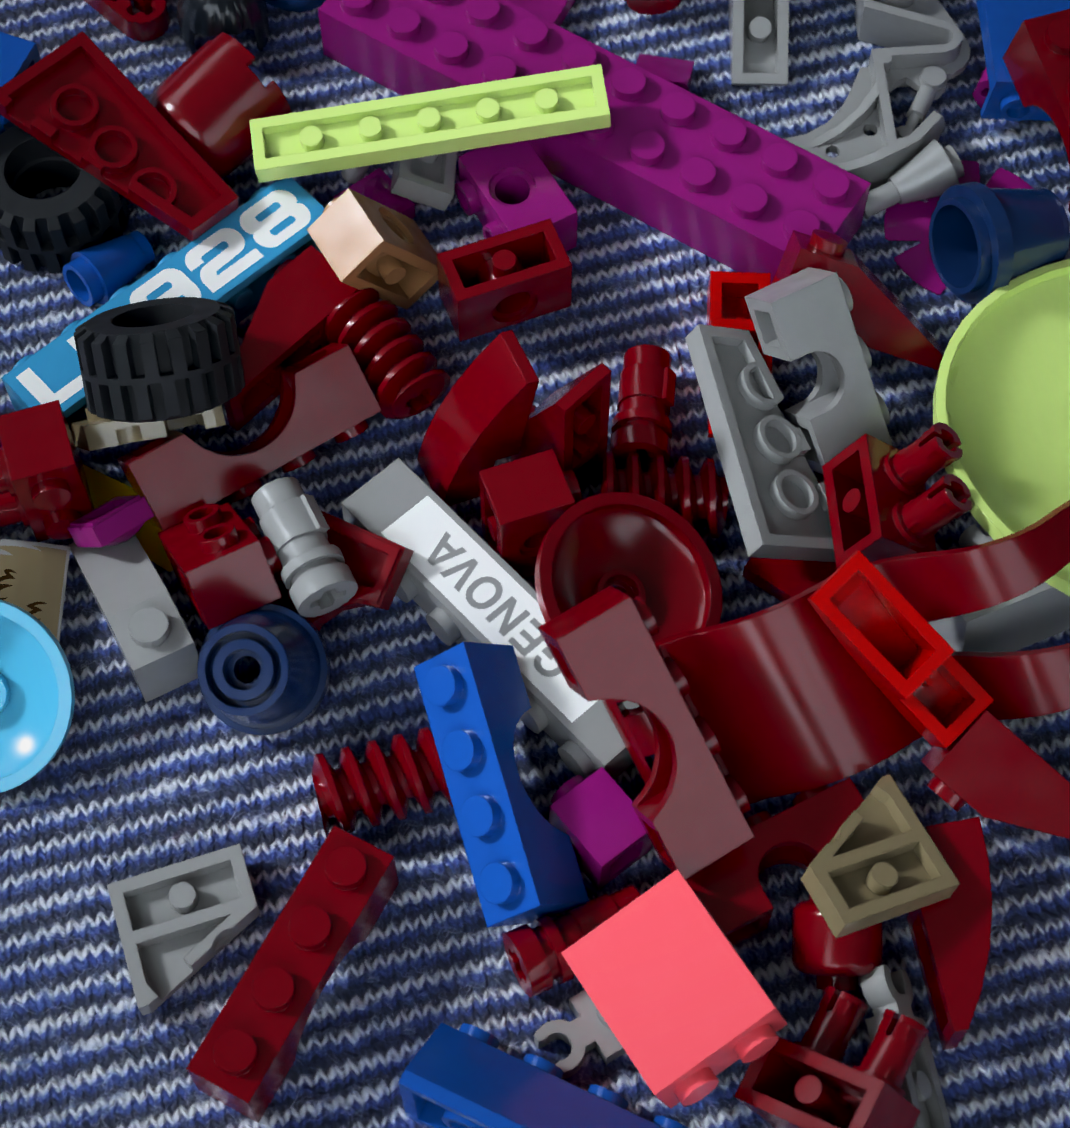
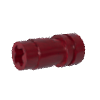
(644, 406)
(537, 951)

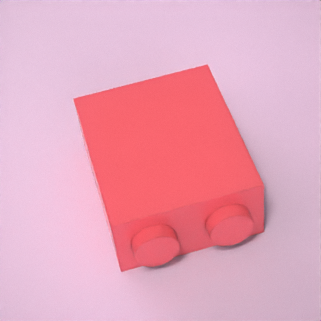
(675, 992)

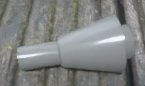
(920, 178)

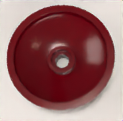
(635, 549)

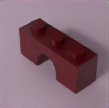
(793, 837)

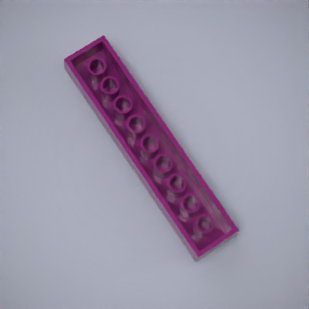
(662, 159)

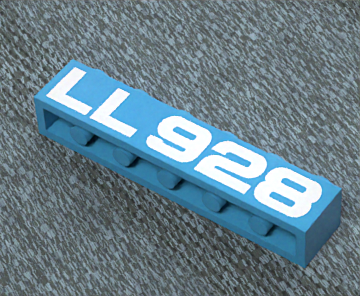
(221, 265)

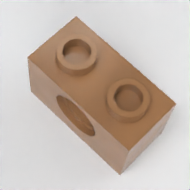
(375, 248)

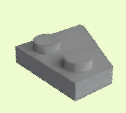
(180, 919)

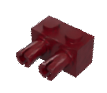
(41, 472)
(881, 495)
(811, 1088)

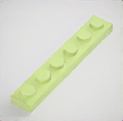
(429, 123)

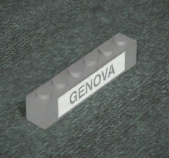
(483, 600)

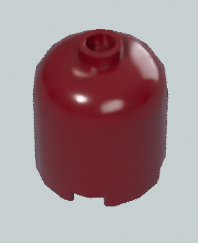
(214, 99)

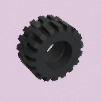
(54, 227)
(160, 359)

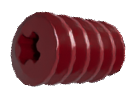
(388, 355)
(687, 494)
(379, 781)

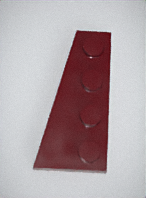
(110, 130)

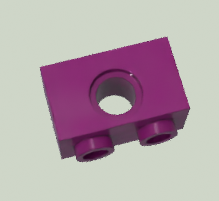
(513, 189)

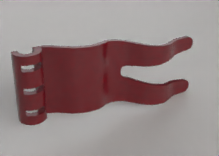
(803, 711)

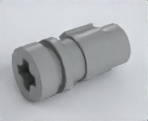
(298, 531)

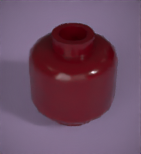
(831, 959)

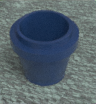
(993, 235)
(291, 675)

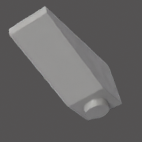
(759, 42)
(140, 616)

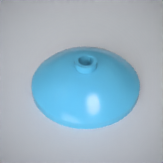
(34, 696)

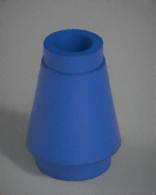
(106, 267)

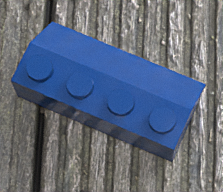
(470, 1083)

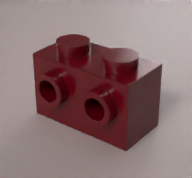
(222, 563)

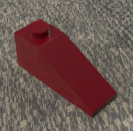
(876, 312)
(285, 329)
(573, 425)
(1000, 778)

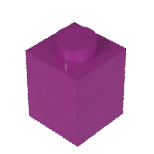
(600, 825)

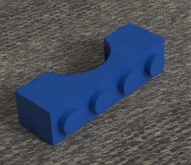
(514, 853)

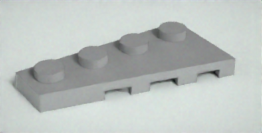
(760, 451)

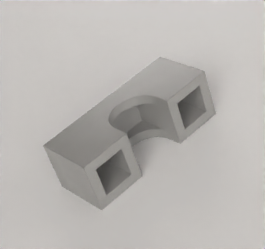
(813, 316)

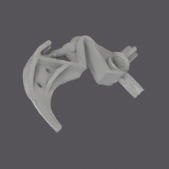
(920, 53)

